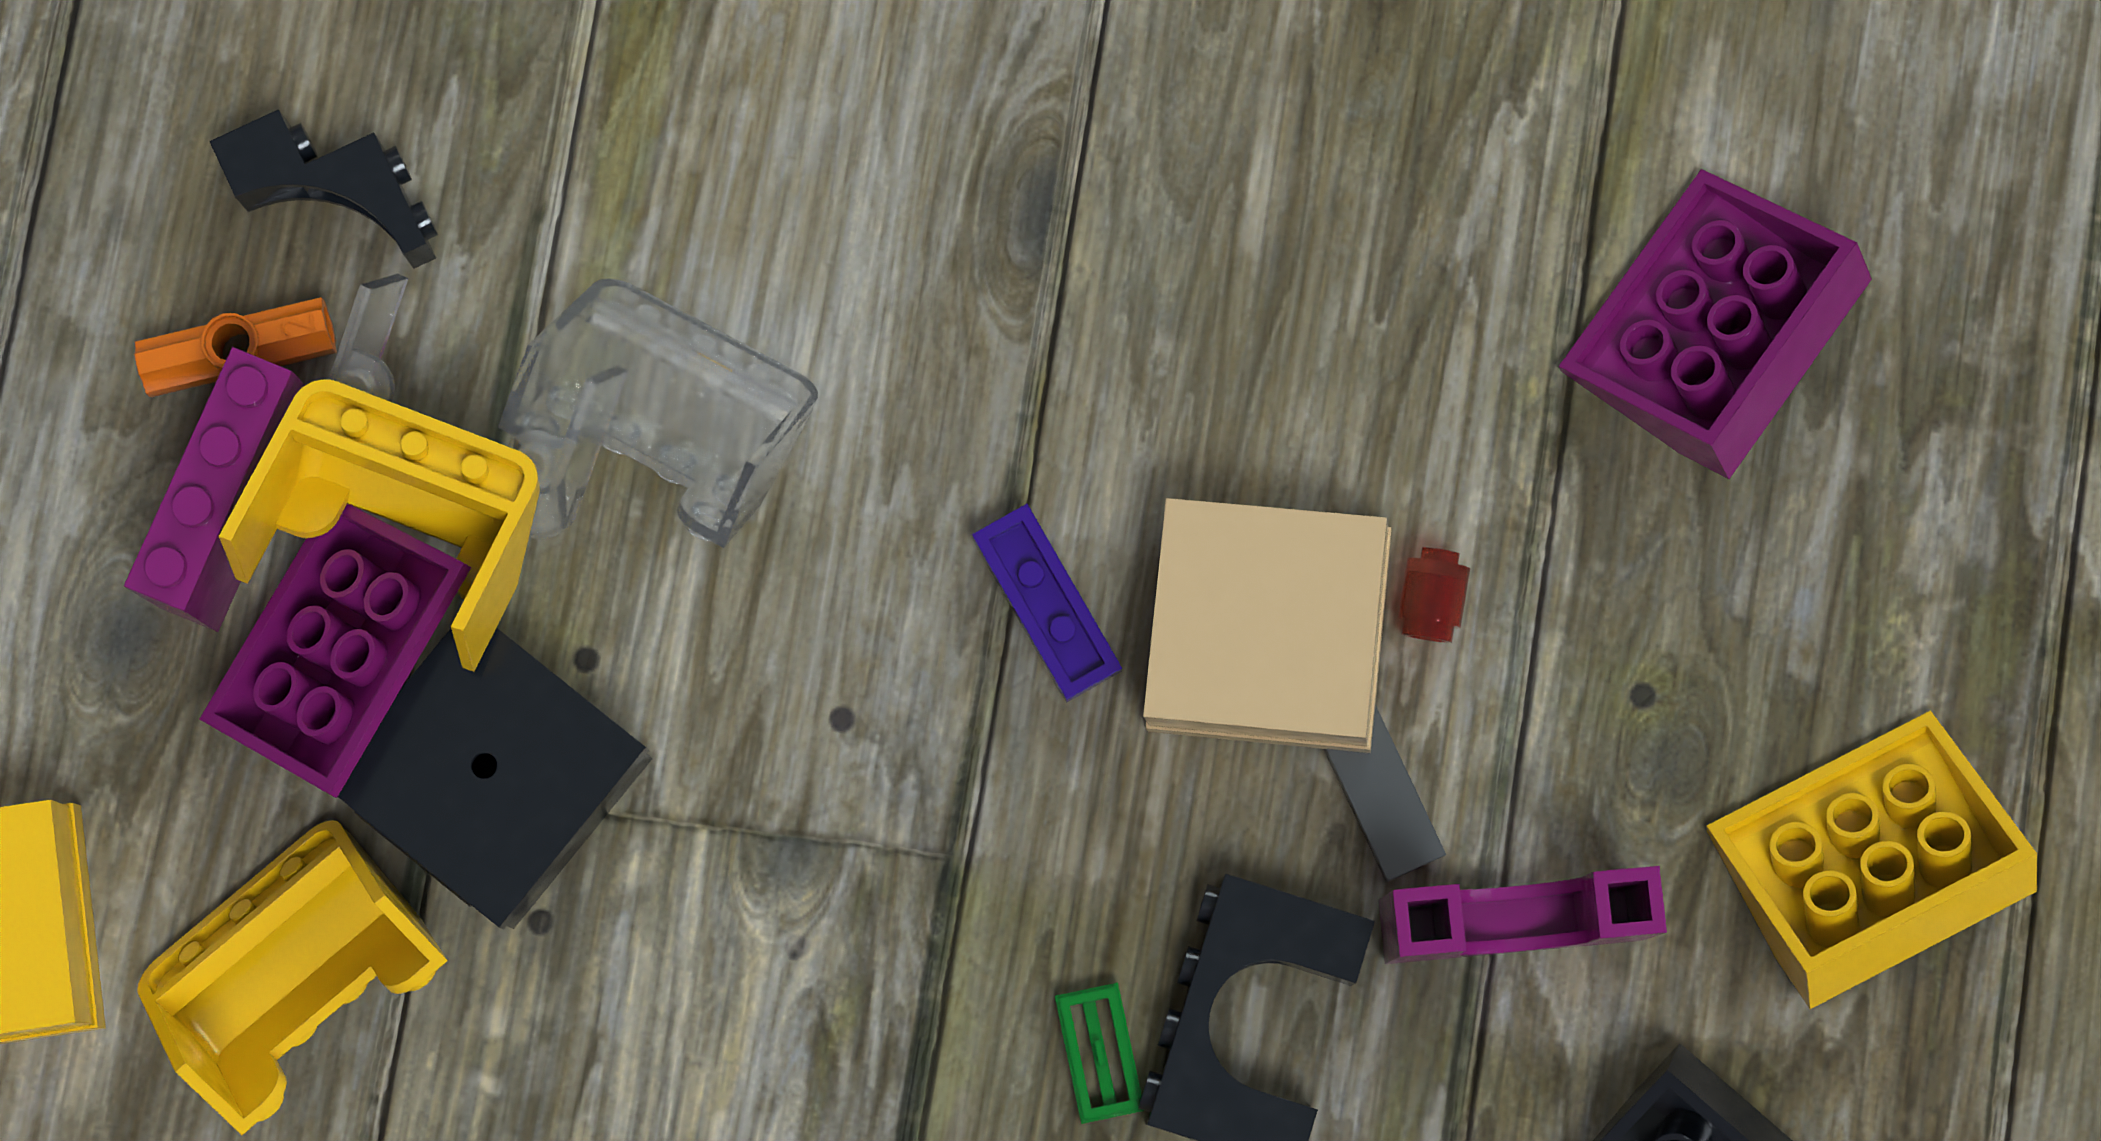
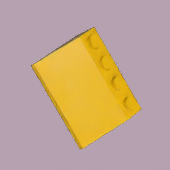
(1874, 858)

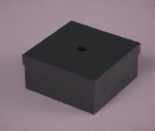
(491, 775)

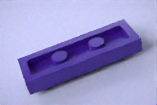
(1046, 603)

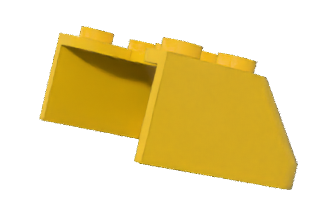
(278, 966)

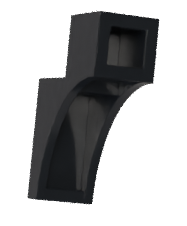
(270, 165)

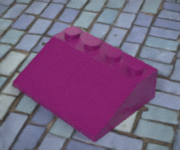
(1718, 321)
(335, 647)

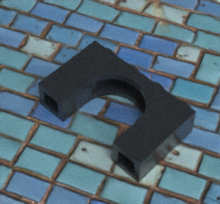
(1244, 929)

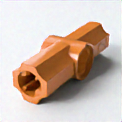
(196, 354)

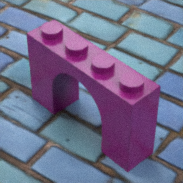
(182, 556)
(1522, 918)

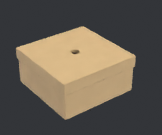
(1267, 625)

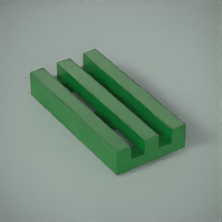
(1087, 998)

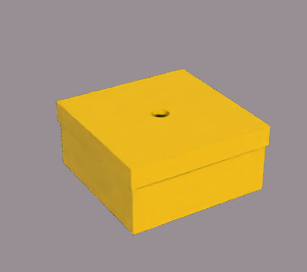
(46, 925)

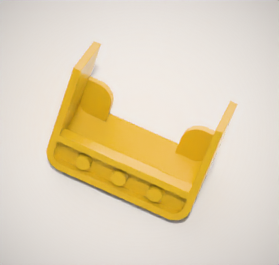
(403, 466)

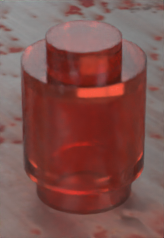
(1433, 595)

